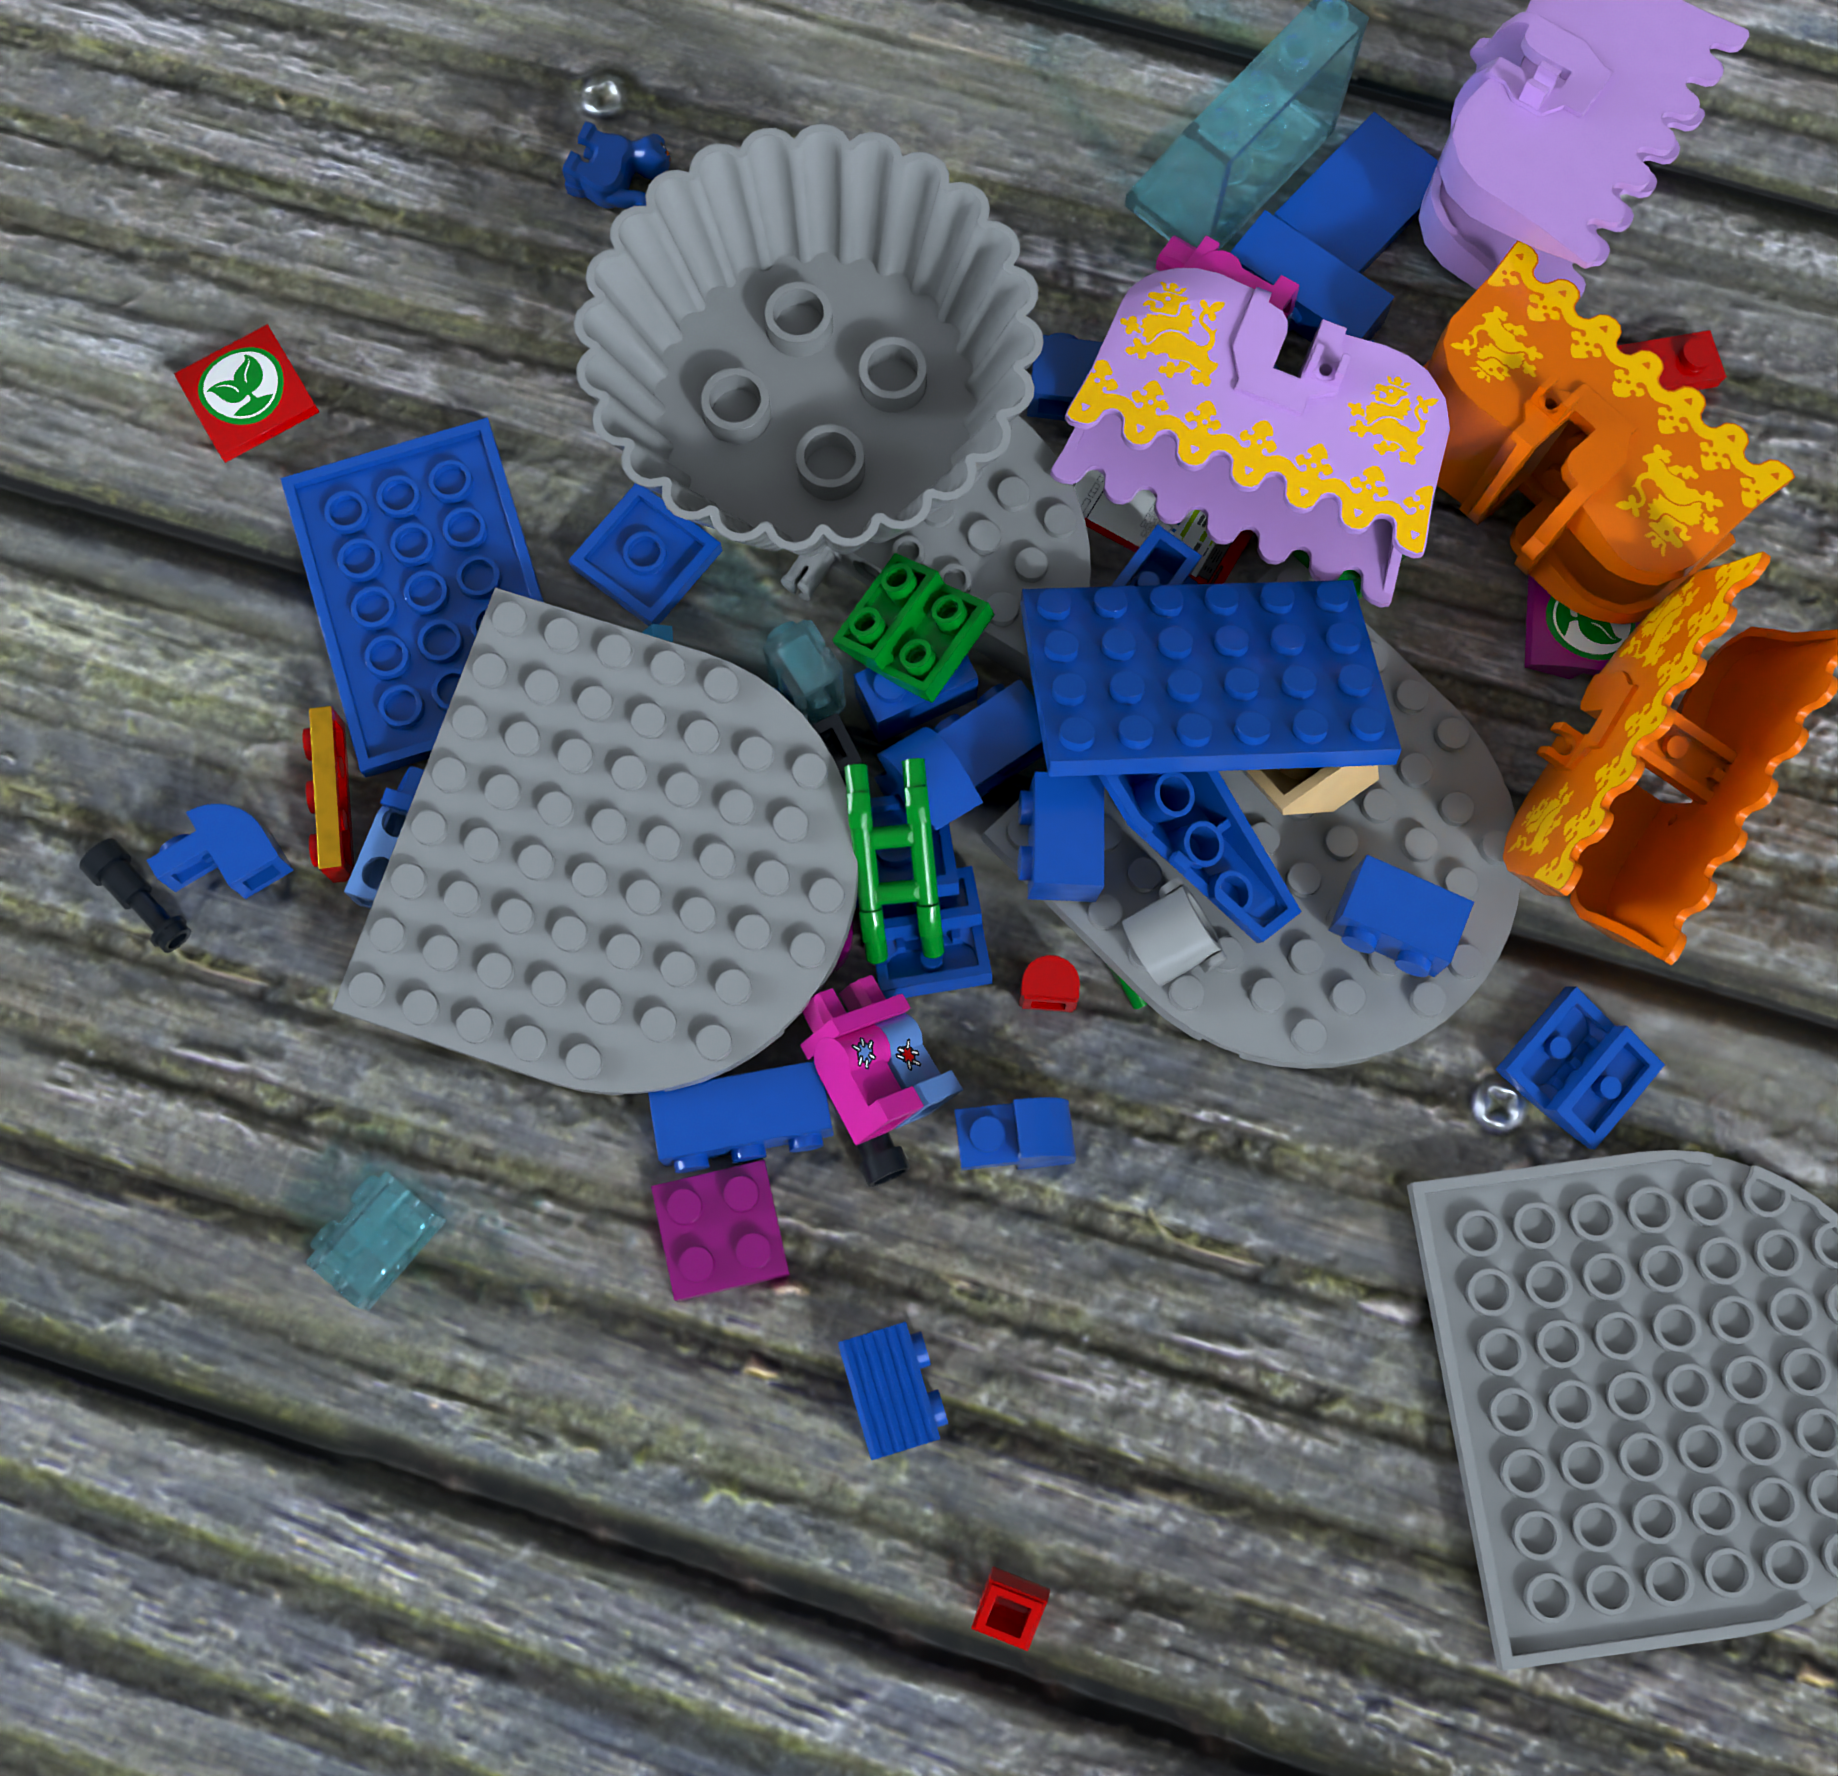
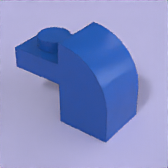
(948, 783)
(226, 840)
(1016, 1133)

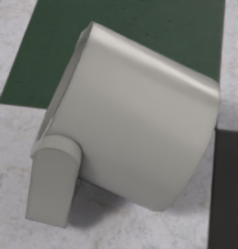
(1173, 935)

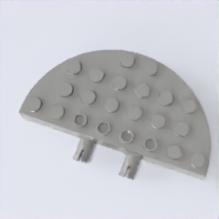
(994, 541)

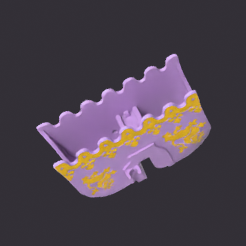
(1208, 425)

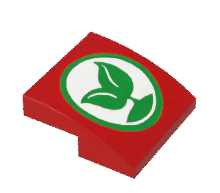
(246, 393)

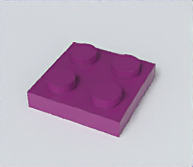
(720, 1230)

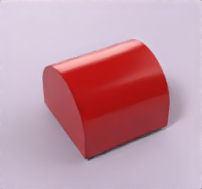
(1050, 985)
(1010, 1608)

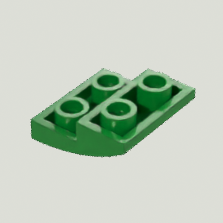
(913, 627)

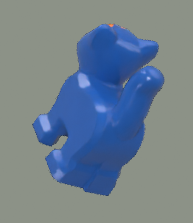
(612, 165)

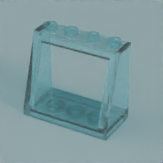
(1254, 129)

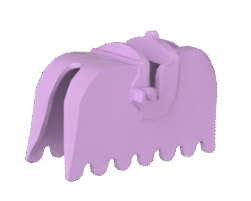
(1562, 128)

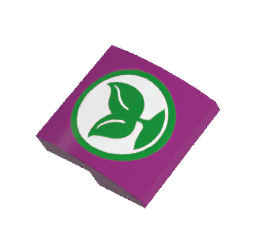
(1566, 641)

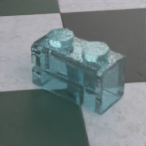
(805, 670)
(374, 1239)

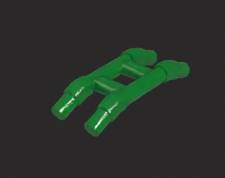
(918, 837)

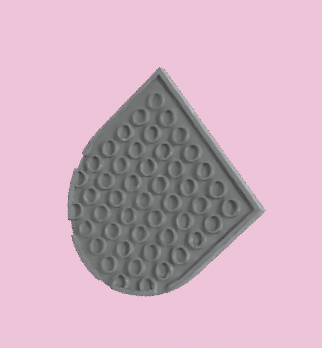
(608, 863)
(1303, 991)
(1638, 1397)

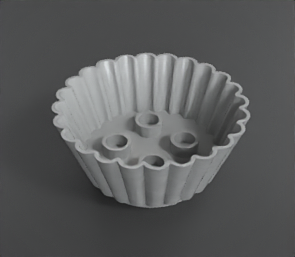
(808, 339)

